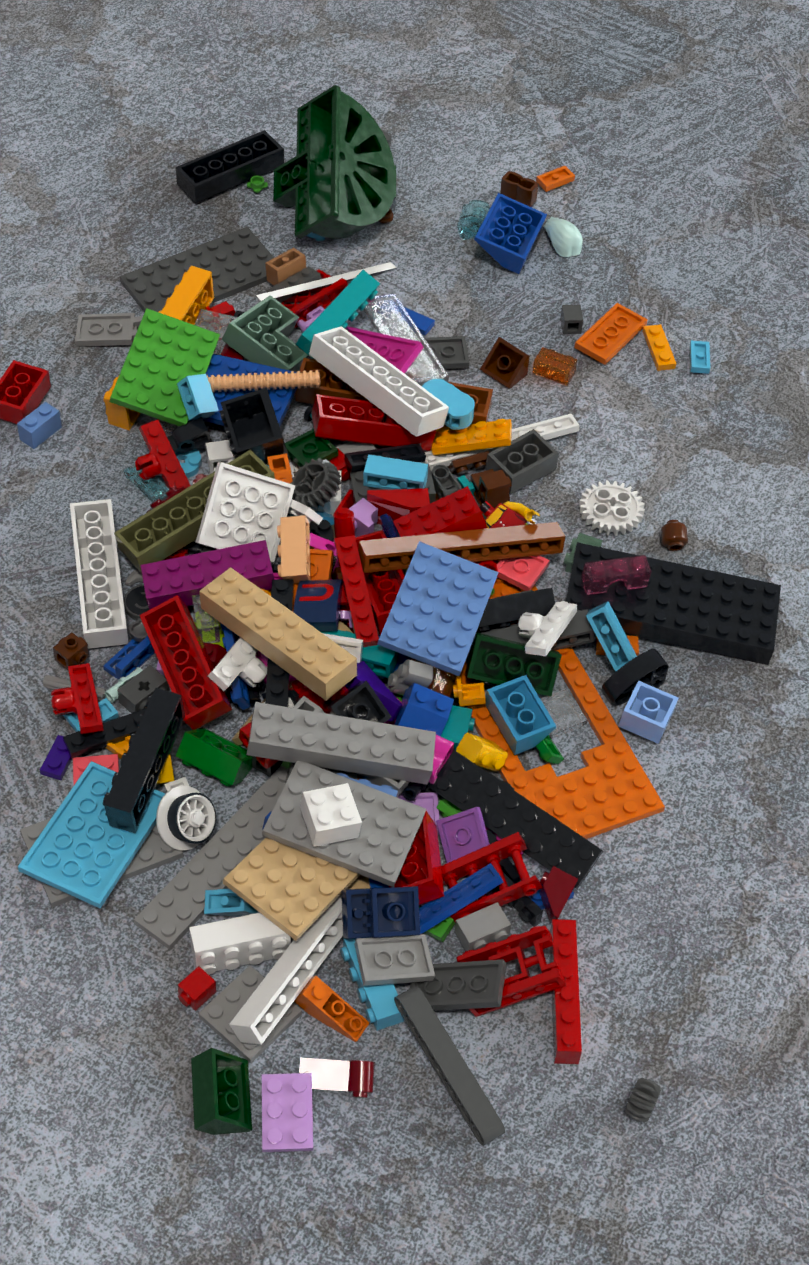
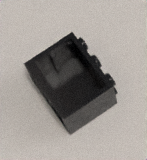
(252, 425)

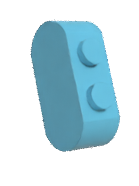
(460, 404)

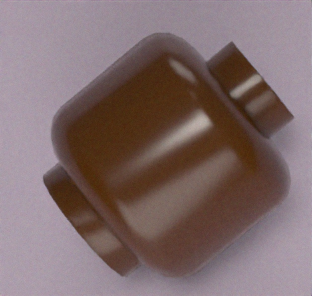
(674, 535)

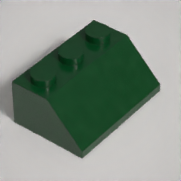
(221, 1093)

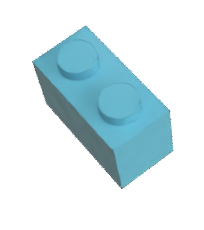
(197, 397)

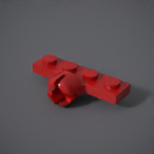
(161, 457)
(79, 699)

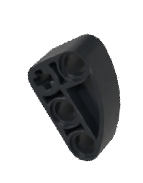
(646, 667)

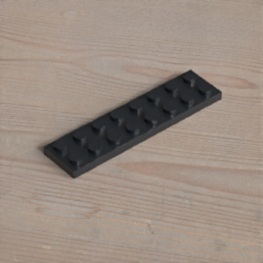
(509, 812)

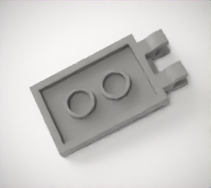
(106, 329)

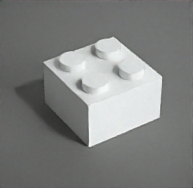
(330, 814)

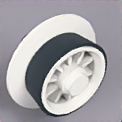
(185, 818)

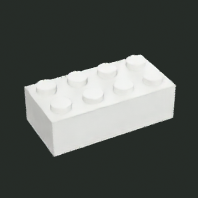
(237, 942)

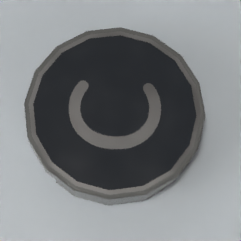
(135, 602)

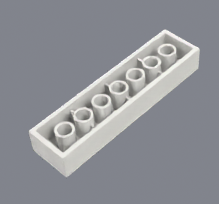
(379, 381)
(98, 574)

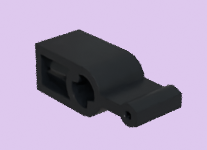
(189, 436)

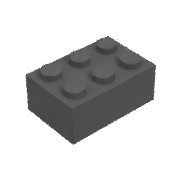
(524, 460)

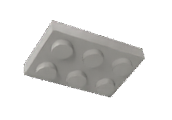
(394, 959)

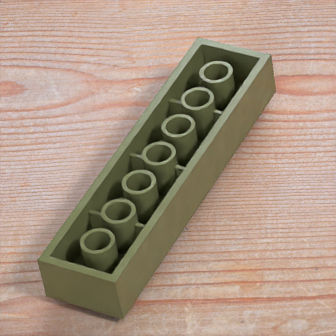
(176, 520)

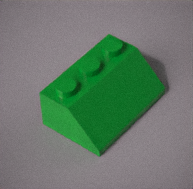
(215, 756)

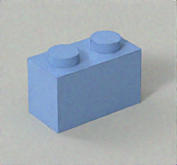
(39, 425)

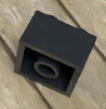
(359, 703)

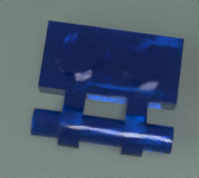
(389, 526)

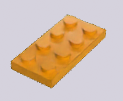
(474, 437)

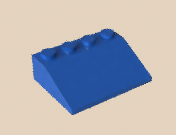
(510, 232)

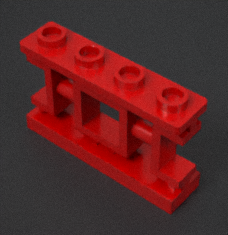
(522, 985)

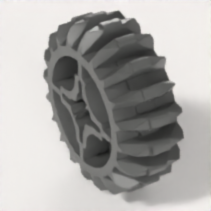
(316, 483)

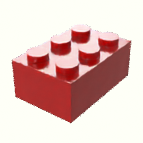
(22, 390)

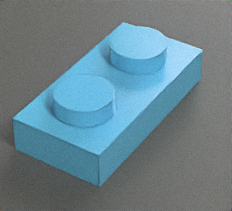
(699, 357)

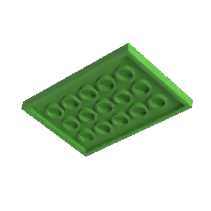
(158, 359)

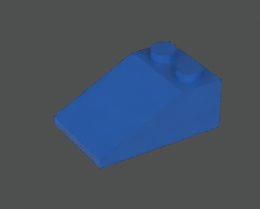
(424, 709)

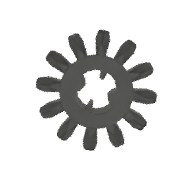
(643, 1099)

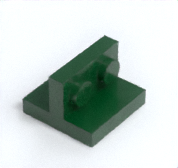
(310, 447)

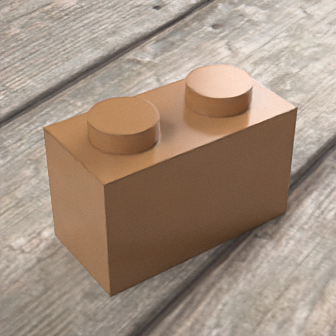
(284, 266)

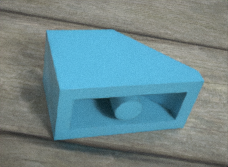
(226, 903)

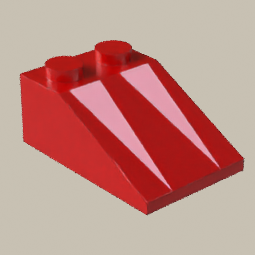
(398, 501)

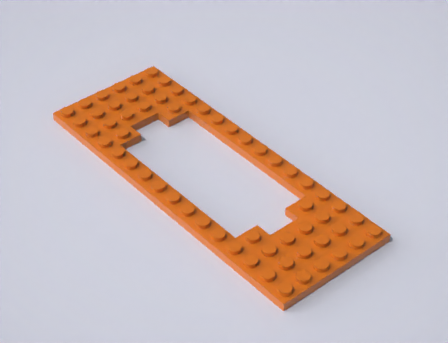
(591, 799)

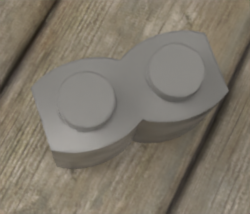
(410, 673)

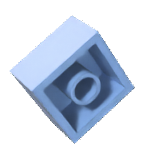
(648, 712)

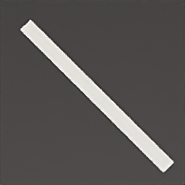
(326, 281)

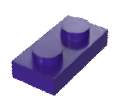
(56, 760)

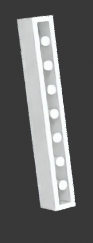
(288, 977)

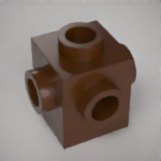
(71, 651)

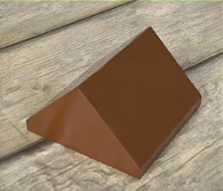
(506, 363)

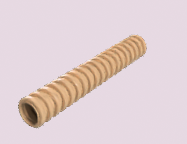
(264, 380)

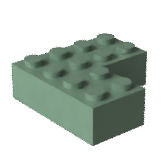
(263, 335)

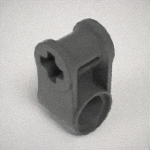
(444, 481)

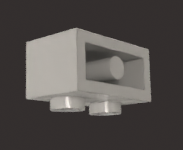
(482, 927)

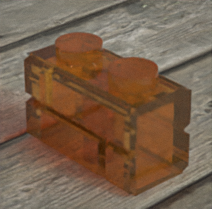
(554, 366)

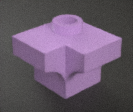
(364, 517)

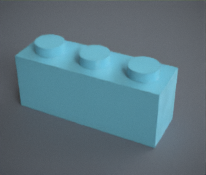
(394, 473)
(611, 635)

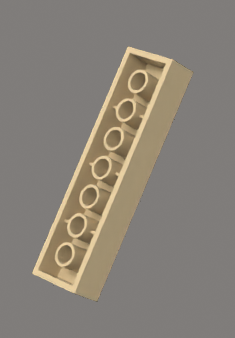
(278, 633)

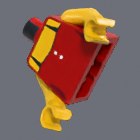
(507, 514)

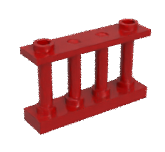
(492, 853)

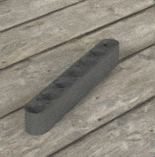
(449, 1065)

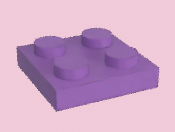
(462, 833)

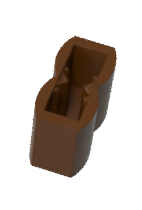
(519, 188)

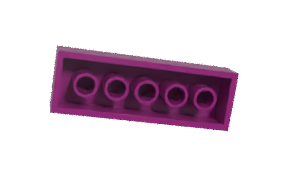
(191, 573)

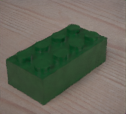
(503, 660)

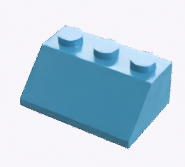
(519, 714)

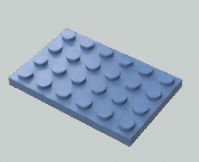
(438, 608)

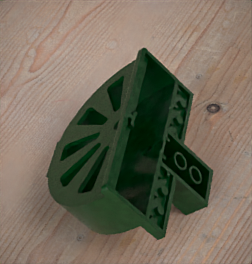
(340, 169)

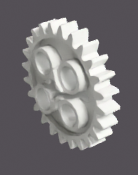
(611, 508)

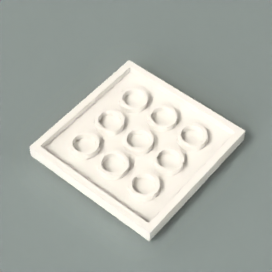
(244, 509)

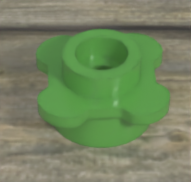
(257, 183)

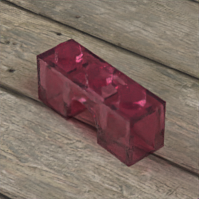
(601, 574)

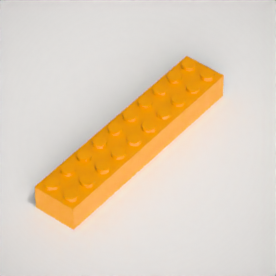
(185, 304)

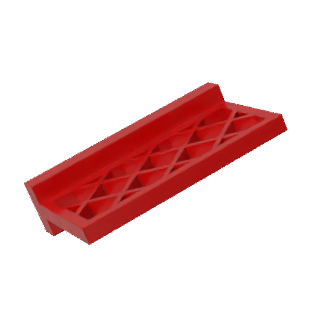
(323, 297)

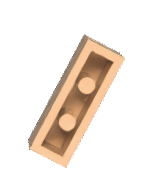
(294, 548)

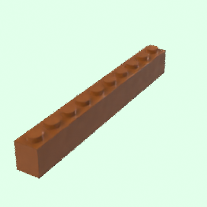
(470, 545)

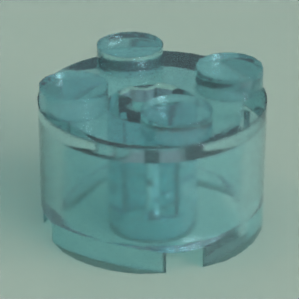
(471, 218)

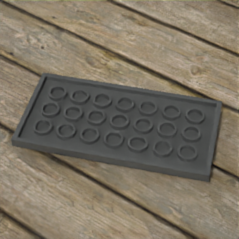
(233, 259)

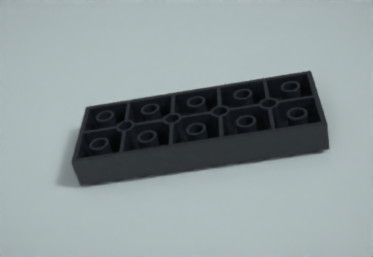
(687, 606)

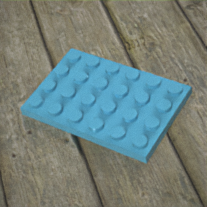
(80, 848)

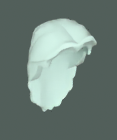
(564, 237)

